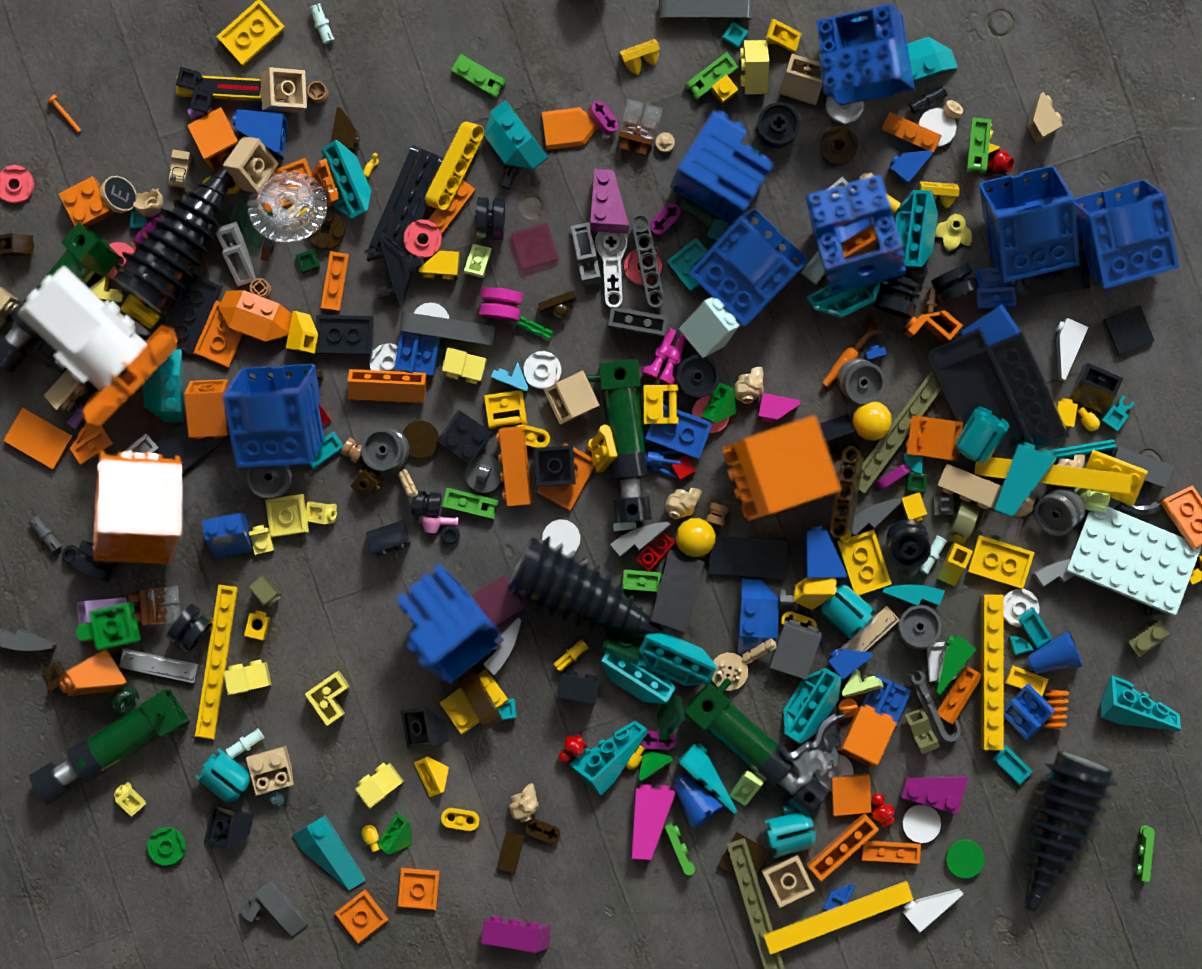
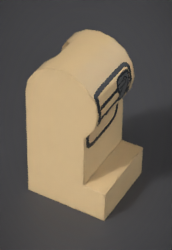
(180, 168)

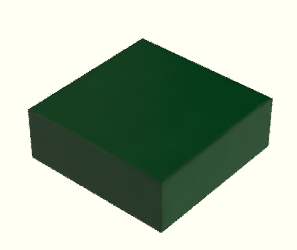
(307, 261)
(916, 482)

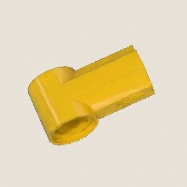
(136, 309)

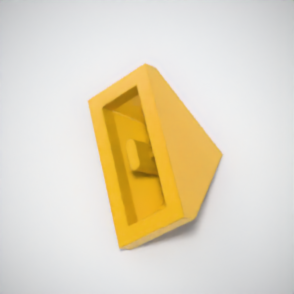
(432, 775)

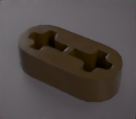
(540, 834)

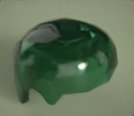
(123, 698)

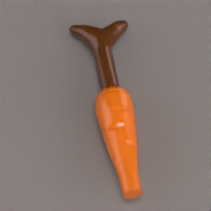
(852, 352)

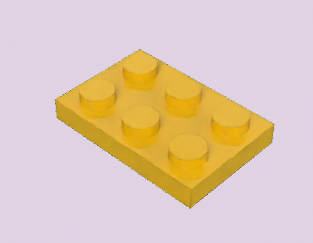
(251, 32)
(1103, 462)
(1000, 561)
(864, 562)
(459, 708)

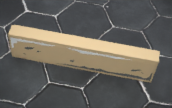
(872, 631)

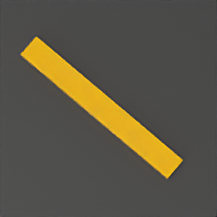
(1064, 476)
(216, 662)
(838, 917)

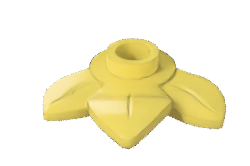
(952, 235)

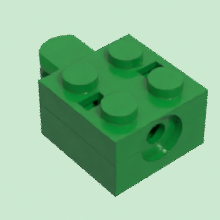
(110, 626)

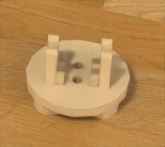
(738, 673)

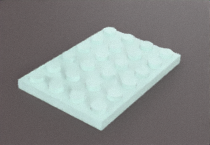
(1133, 559)

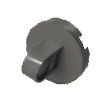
(484, 473)

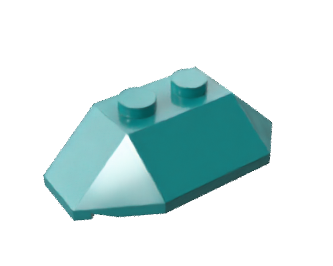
(929, 59)
(513, 139)
(348, 179)
(917, 227)
(844, 302)
(165, 390)
(677, 659)
(638, 679)
(811, 704)

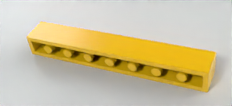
(993, 672)

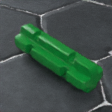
(534, 328)

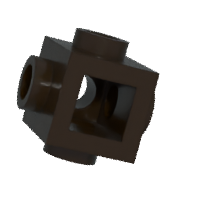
(367, 482)

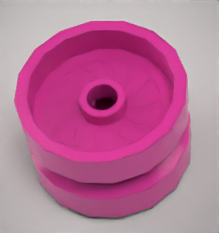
(500, 304)

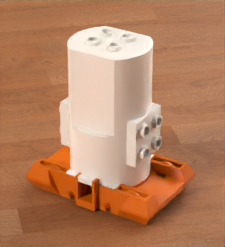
(95, 341)

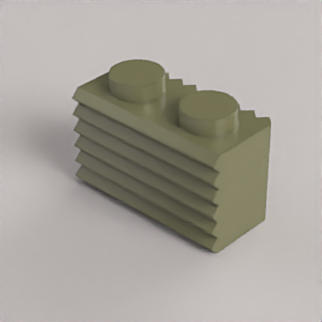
(265, 591)
(1147, 638)

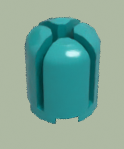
(981, 435)
(847, 611)
(224, 777)
(794, 842)

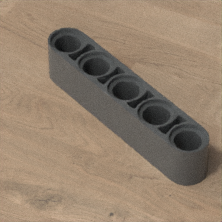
(705, 10)
(648, 252)
(447, 328)

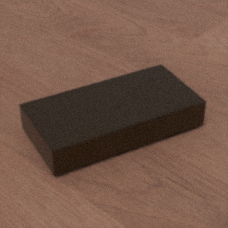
(510, 851)

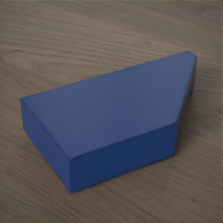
(838, 897)

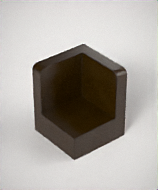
(53, 674)

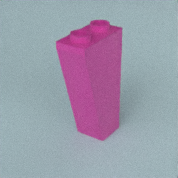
(649, 818)

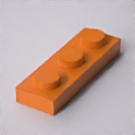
(911, 132)
(443, 218)
(335, 281)
(959, 694)
(891, 852)

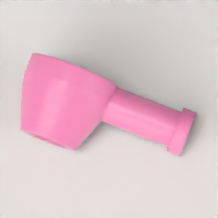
(432, 524)

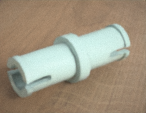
(321, 23)
(936, 549)
(245, 743)

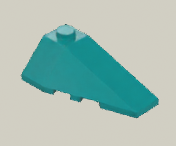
(1130, 707)
(606, 761)
(701, 768)
(326, 849)

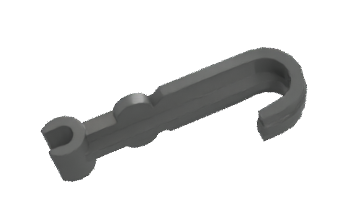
(930, 710)

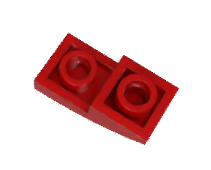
(655, 550)

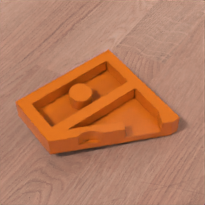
(324, 178)

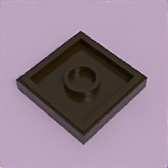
(757, 852)

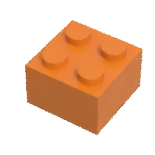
(85, 202)

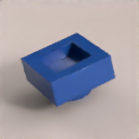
(875, 352)

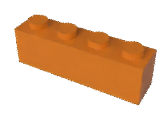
(386, 386)
(515, 465)
(842, 846)

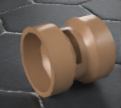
(315, 89)
(264, 287)
(352, 450)
(719, 510)

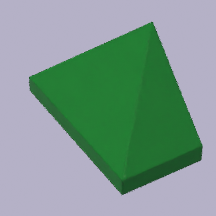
(720, 404)
(652, 762)
(396, 835)

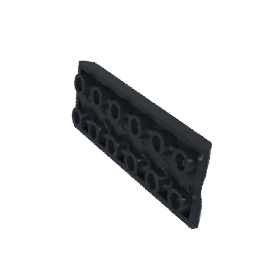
(408, 196)

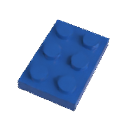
(685, 437)

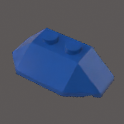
(757, 615)

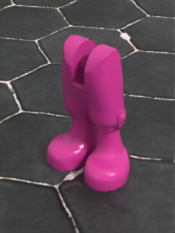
(673, 357)

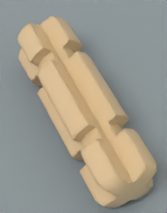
(407, 483)
(759, 651)

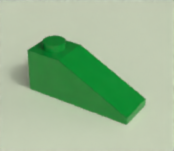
(953, 658)

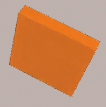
(851, 794)
(418, 888)
(361, 916)

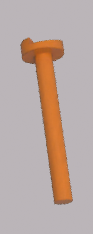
(53, 100)

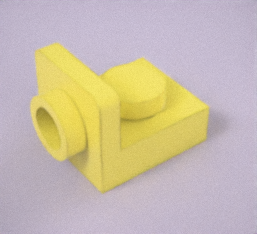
(321, 513)
(261, 540)
(129, 799)

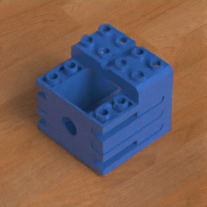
(864, 56)
(720, 170)
(844, 216)
(1030, 224)
(1126, 235)
(748, 267)
(274, 416)
(449, 625)

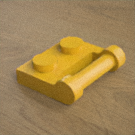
(505, 403)
(654, 404)
(605, 453)

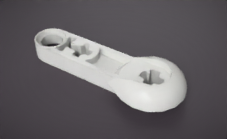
(612, 261)

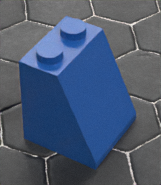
(266, 126)
(994, 325)
(228, 535)
(820, 555)

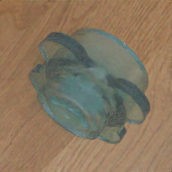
(276, 798)

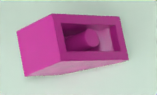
(775, 407)

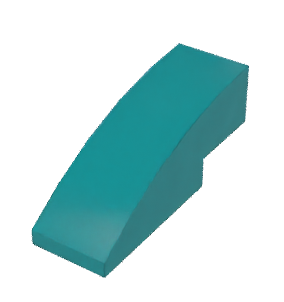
(914, 593)

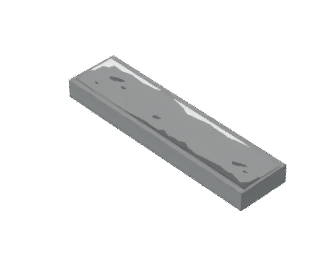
(158, 665)

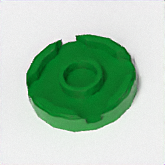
(166, 846)
(965, 858)

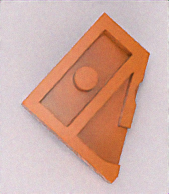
(90, 442)

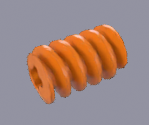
(1056, 702)

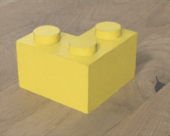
(755, 65)
(464, 365)
(247, 678)
(323, 697)
(379, 785)

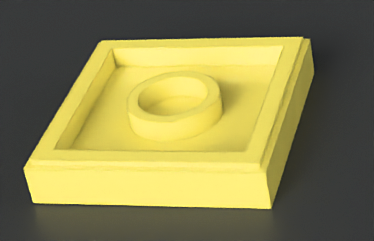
(287, 515)

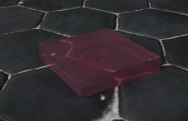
(534, 246)
(496, 601)

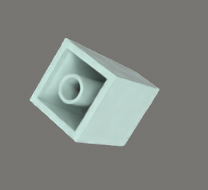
(709, 327)

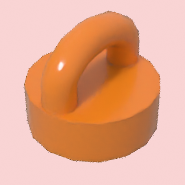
(848, 707)

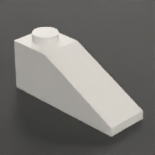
(1068, 343)
(927, 909)

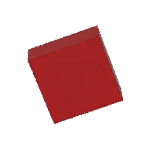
(684, 469)

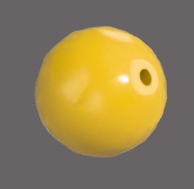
(872, 420)
(695, 537)

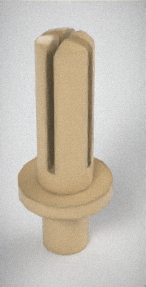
(932, 299)

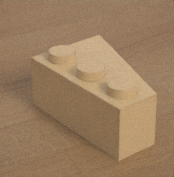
(970, 486)

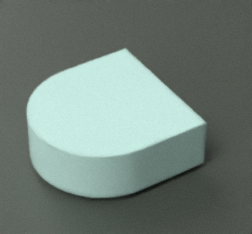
(624, 526)

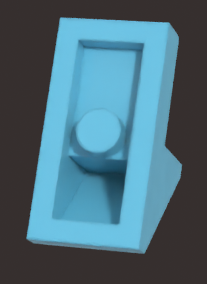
(517, 379)

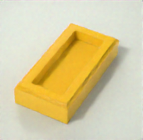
(1019, 678)

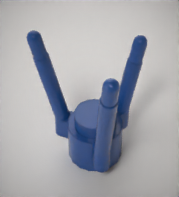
(655, 459)

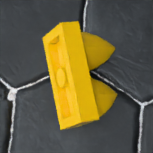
(633, 55)
(946, 191)

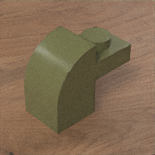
(963, 523)
(921, 731)

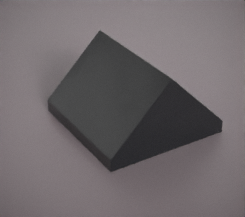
(838, 435)

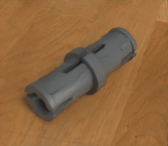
(45, 534)

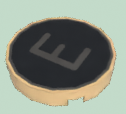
(118, 194)

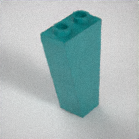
(1023, 476)

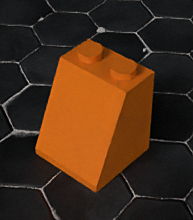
(214, 138)
(206, 408)
(92, 676)
(867, 736)

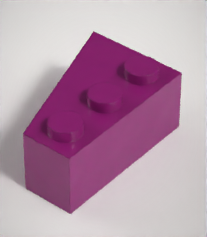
(607, 205)
(935, 791)
(516, 934)

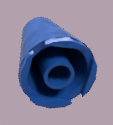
(1056, 655)
(695, 800)

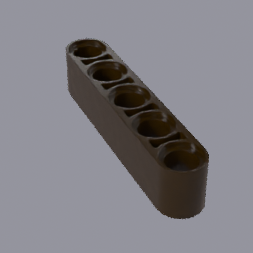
(850, 502)
(479, 698)

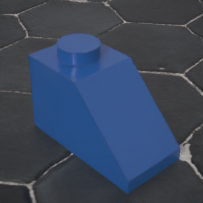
(908, 165)
(847, 660)

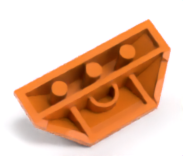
(255, 316)

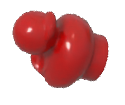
(1000, 162)
(574, 747)
(883, 812)

